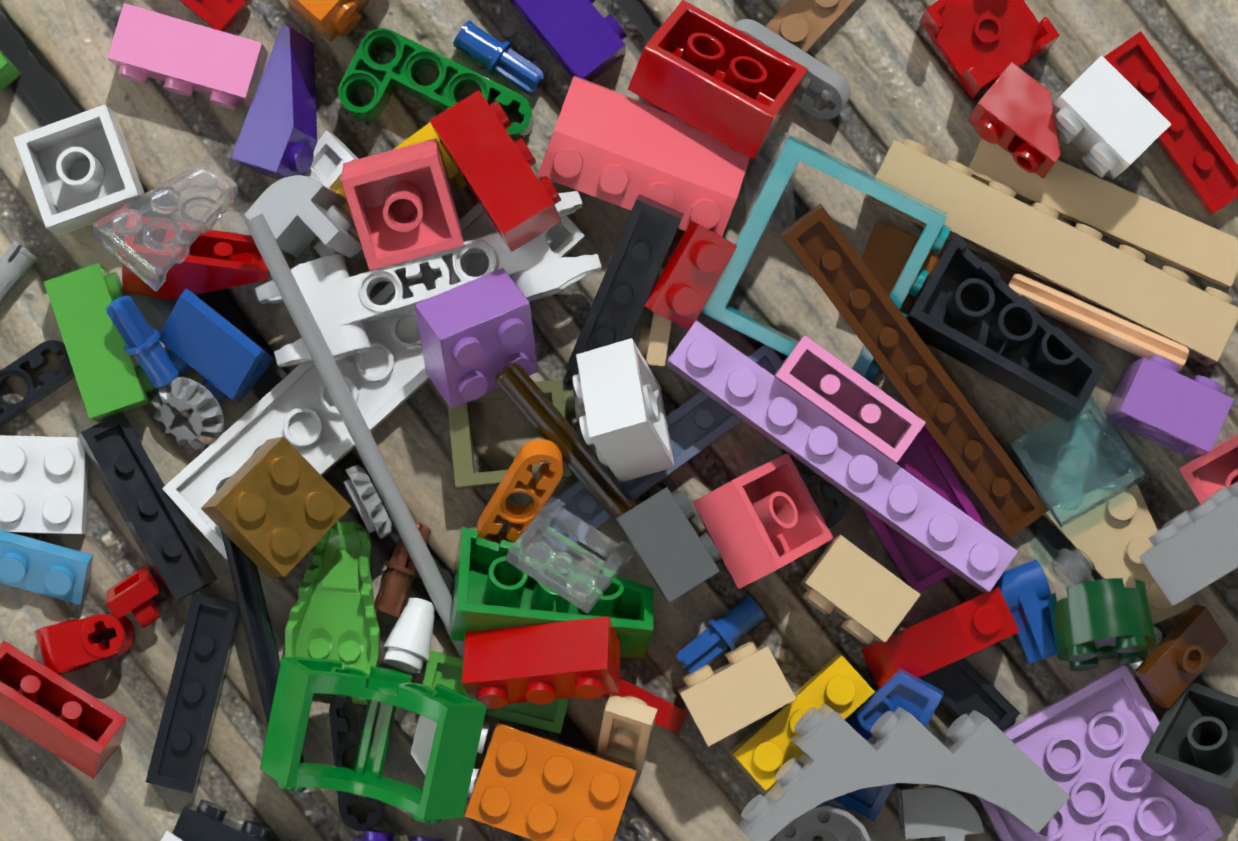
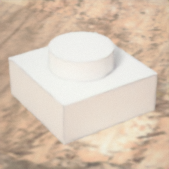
(328, 161)

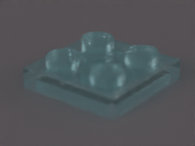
(1077, 463)

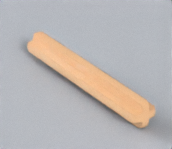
(1098, 322)

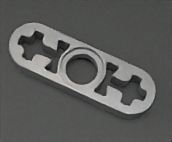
(821, 75)

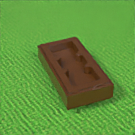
(1181, 656)

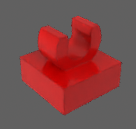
(135, 595)

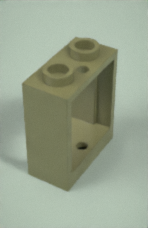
(462, 439)

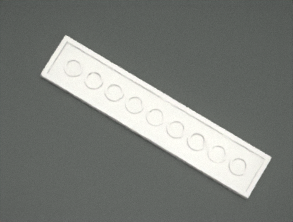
(303, 407)

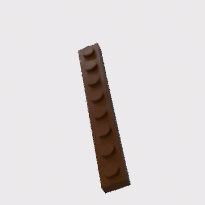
(914, 370)

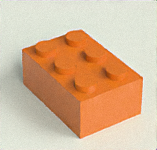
(548, 788)

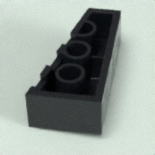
(999, 334)

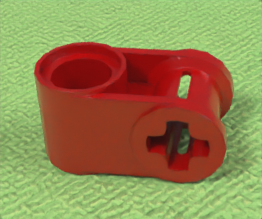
(78, 642)

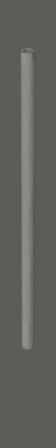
(353, 420)

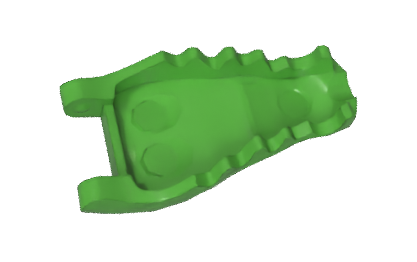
(336, 603)

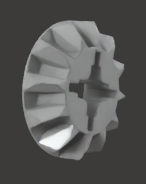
(181, 395)
(367, 501)

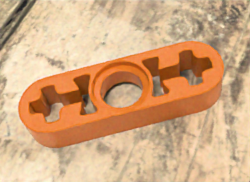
(520, 480)

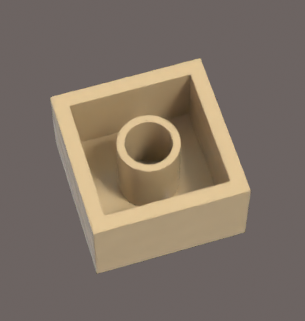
(858, 591)
(736, 692)

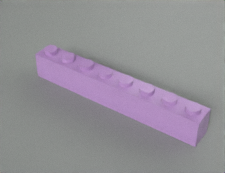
(841, 458)

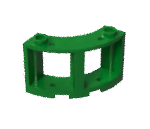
(452, 751)

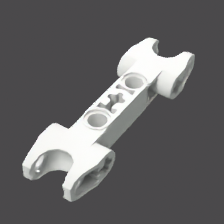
(344, 303)

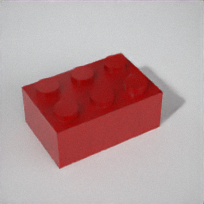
(717, 79)

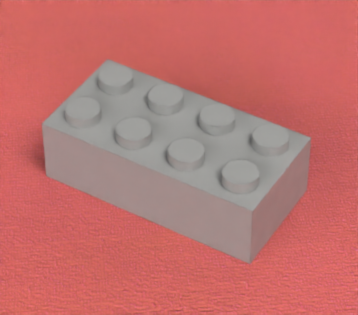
(1195, 546)

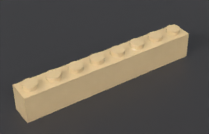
(1059, 255)

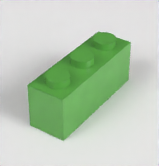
(103, 370)

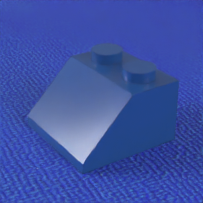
(214, 348)

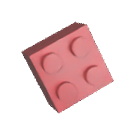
(763, 520)

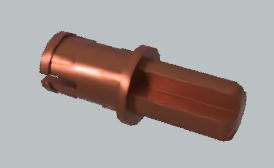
(398, 577)

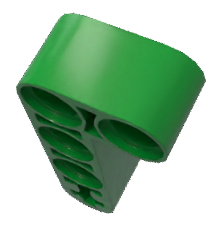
(400, 75)

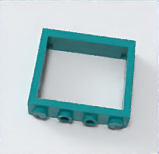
(908, 282)

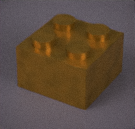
(276, 507)

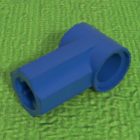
(1026, 596)

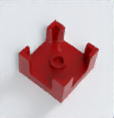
(985, 37)

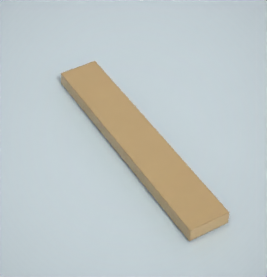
(1116, 214)

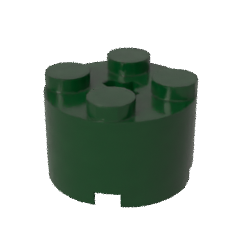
(1102, 623)

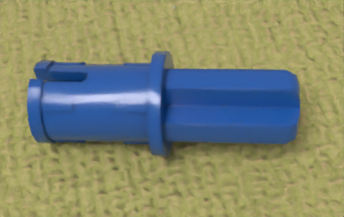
(499, 58)
(142, 341)
(721, 635)

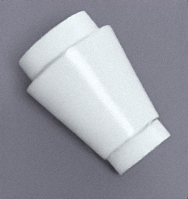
(411, 637)

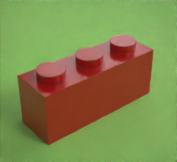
(497, 169)
(542, 662)
(57, 712)

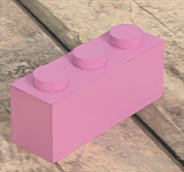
(187, 57)
(849, 399)

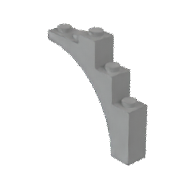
(901, 750)

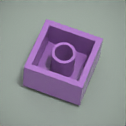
(475, 334)
(1169, 406)

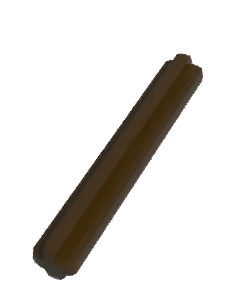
(556, 428)

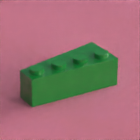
(499, 595)

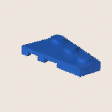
(899, 691)

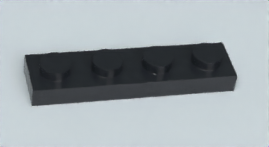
(628, 277)
(147, 507)
(193, 693)

